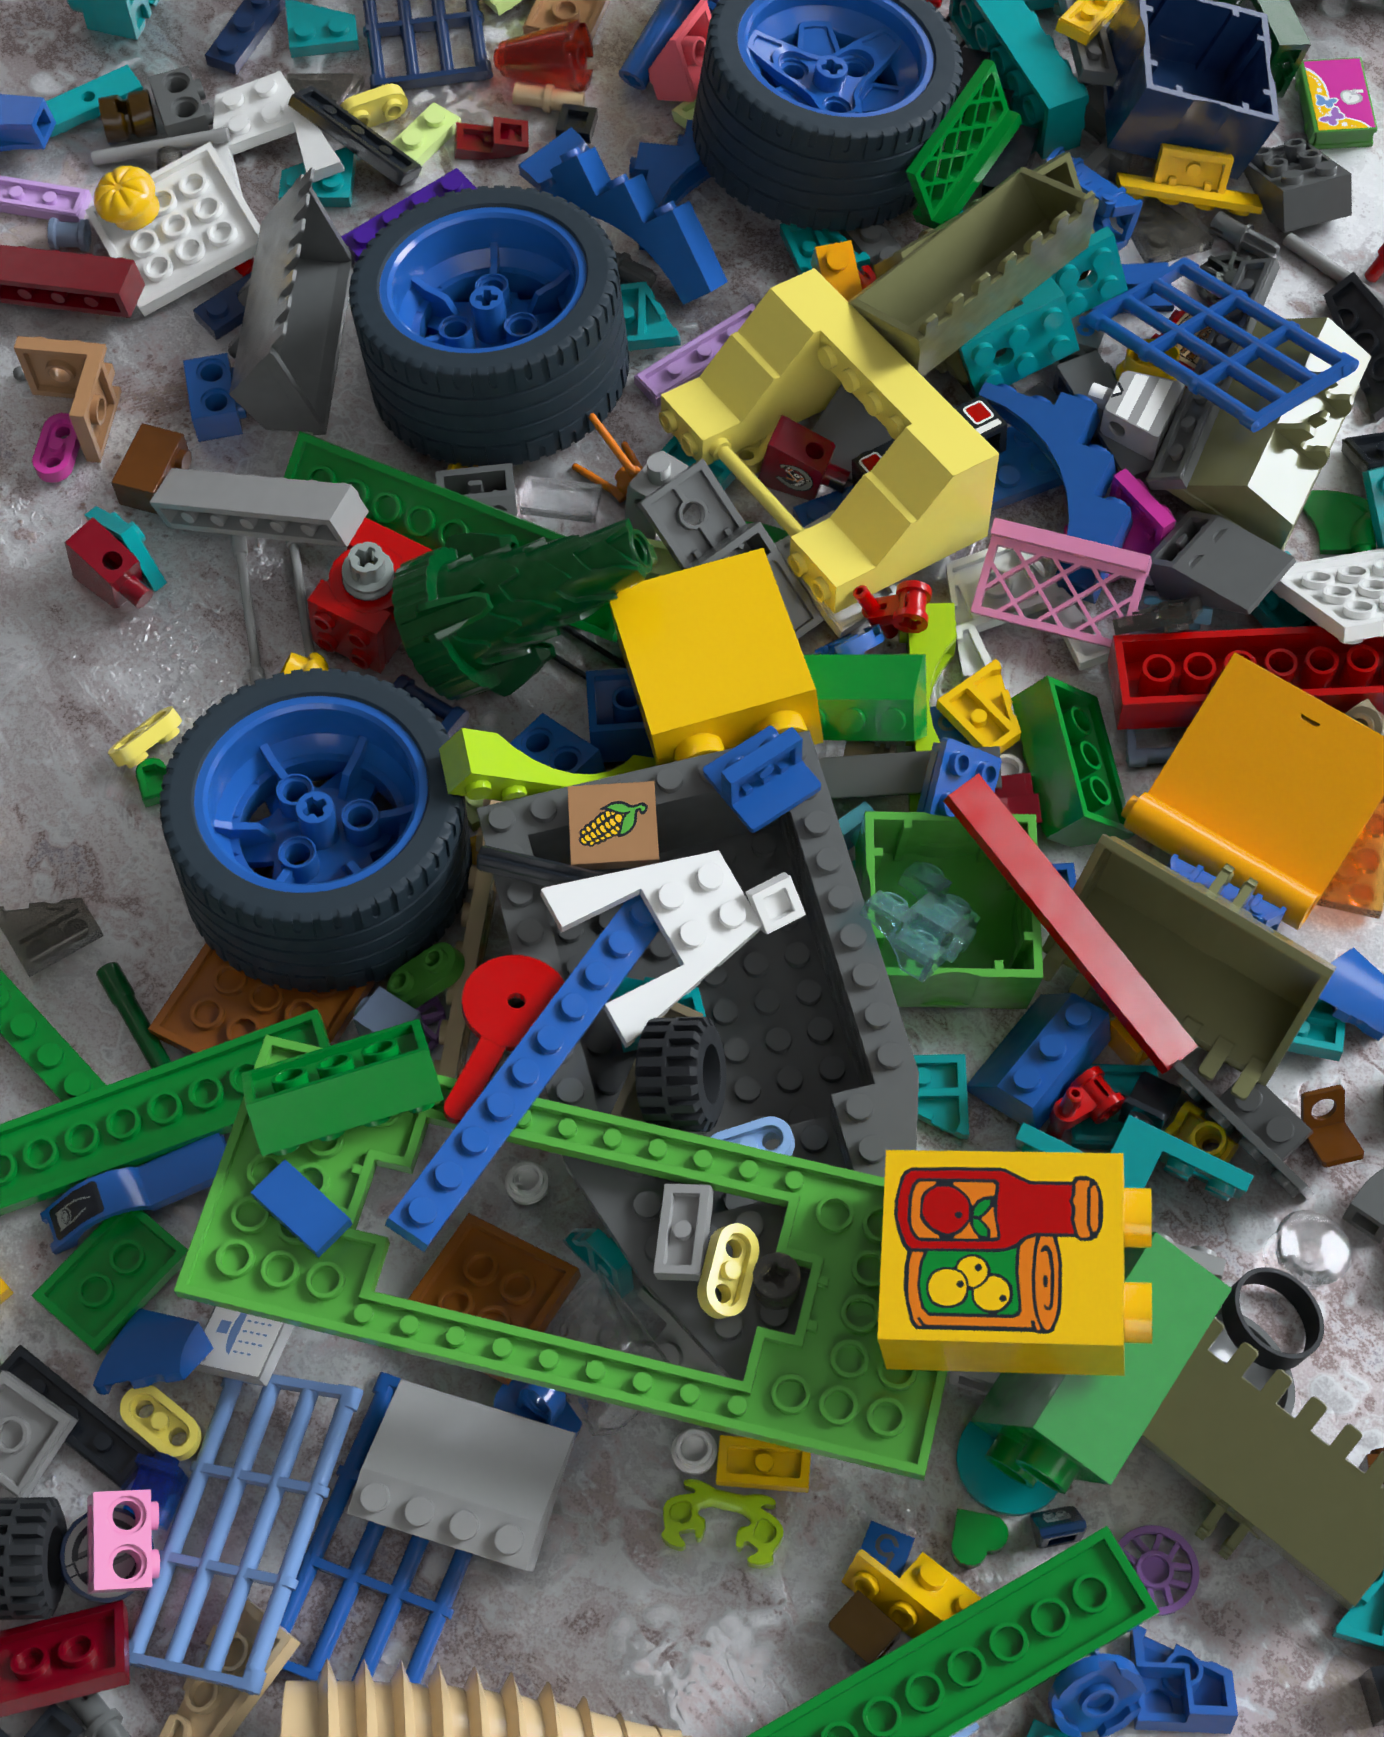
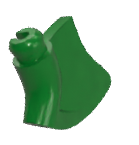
(1340, 522)

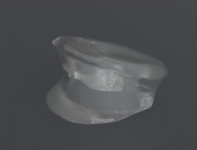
(1309, 1249)

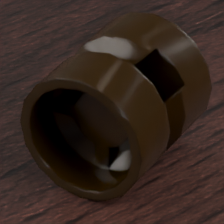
(127, 116)

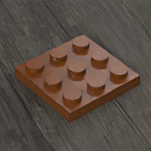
(497, 1278)

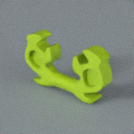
(762, 1534)

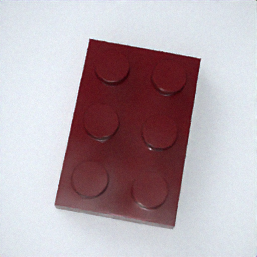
(64, 1658)

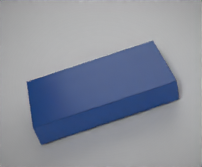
(301, 1208)

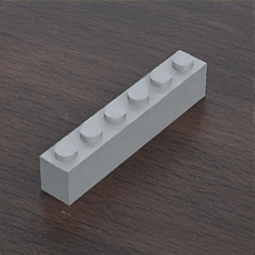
(260, 506)

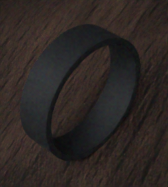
(1296, 1294)

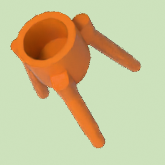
(629, 461)

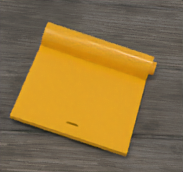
(1265, 787)

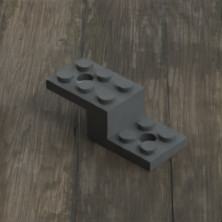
(720, 535)

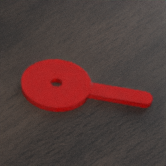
(496, 1022)

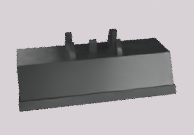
(293, 316)

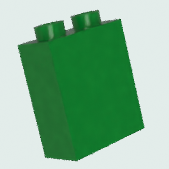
(1089, 1424)

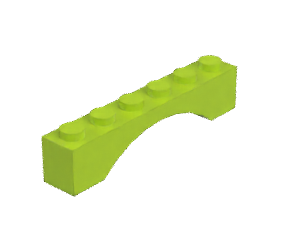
(939, 646)
(490, 768)

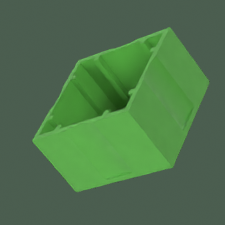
(1005, 955)

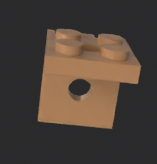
(83, 378)

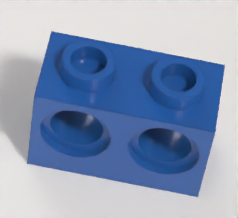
(211, 406)
(558, 747)

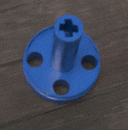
(657, 32)

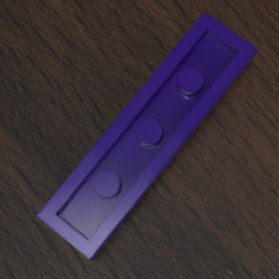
(360, 236)

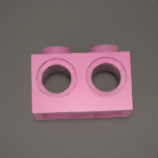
(108, 1540)

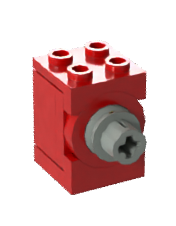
(355, 605)

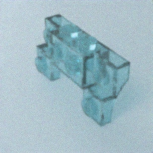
(929, 930)

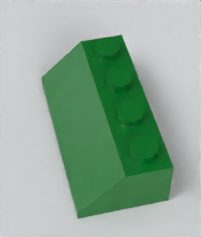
(870, 696)
(1070, 763)
(341, 1088)

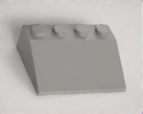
(463, 1475)

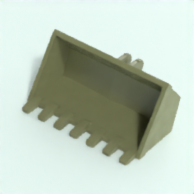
(978, 266)
(1207, 959)
(1273, 1470)

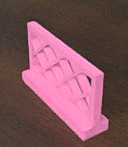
(1063, 549)

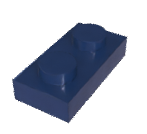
(222, 311)

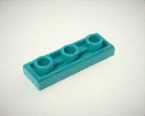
(82, 102)

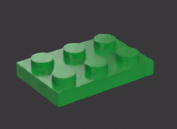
(111, 1277)

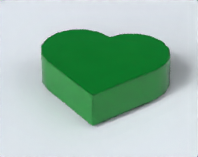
(149, 778)
(976, 1536)

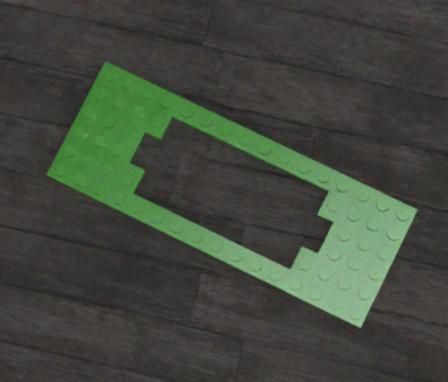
(799, 1391)

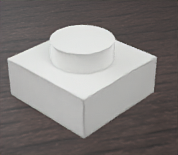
(775, 902)

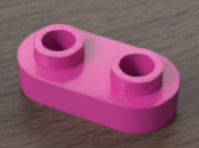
(55, 451)

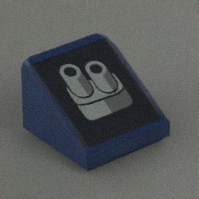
(1057, 1526)

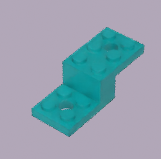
(1041, 323)
(1143, 1148)

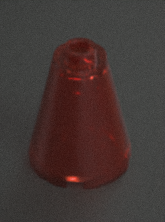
(549, 56)

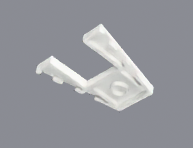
(261, 114)
(962, 585)
(693, 906)

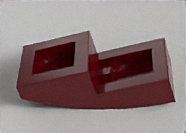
(500, 140)

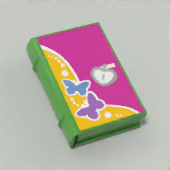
(1335, 103)

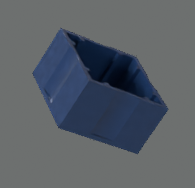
(1190, 79)

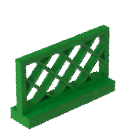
(977, 150)

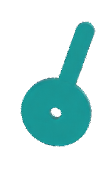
(989, 1485)

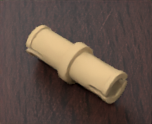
(545, 97)

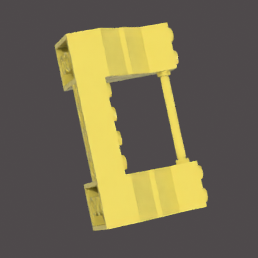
(789, 360)

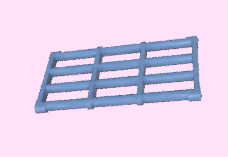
(246, 1572)

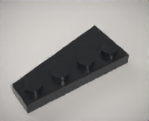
(1362, 318)

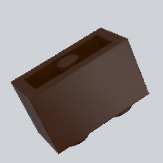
(148, 464)

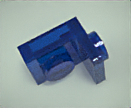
(164, 1479)

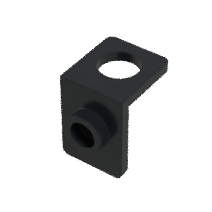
(1150, 1100)

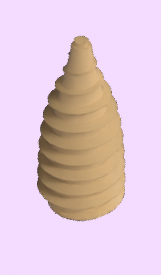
(439, 1710)

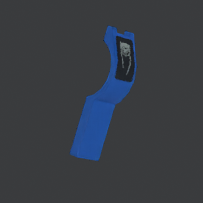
(133, 1189)

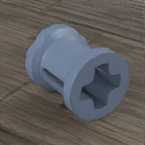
(69, 234)

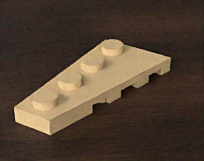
(220, 1710)

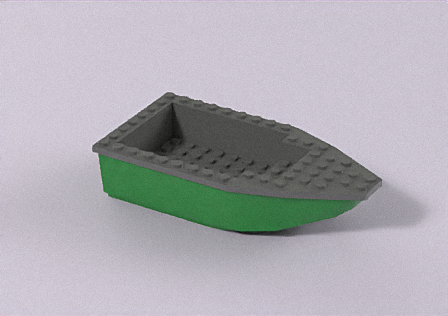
(797, 1011)

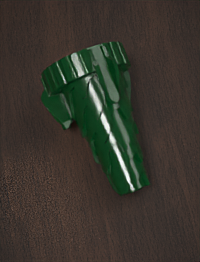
(485, 607)

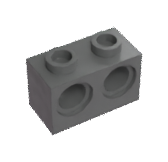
(180, 103)

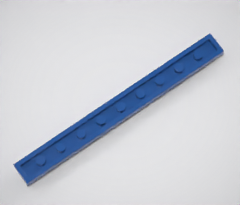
(523, 1076)

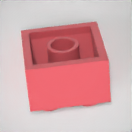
(679, 64)

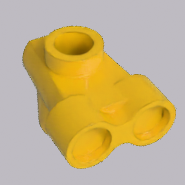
(1197, 1131)

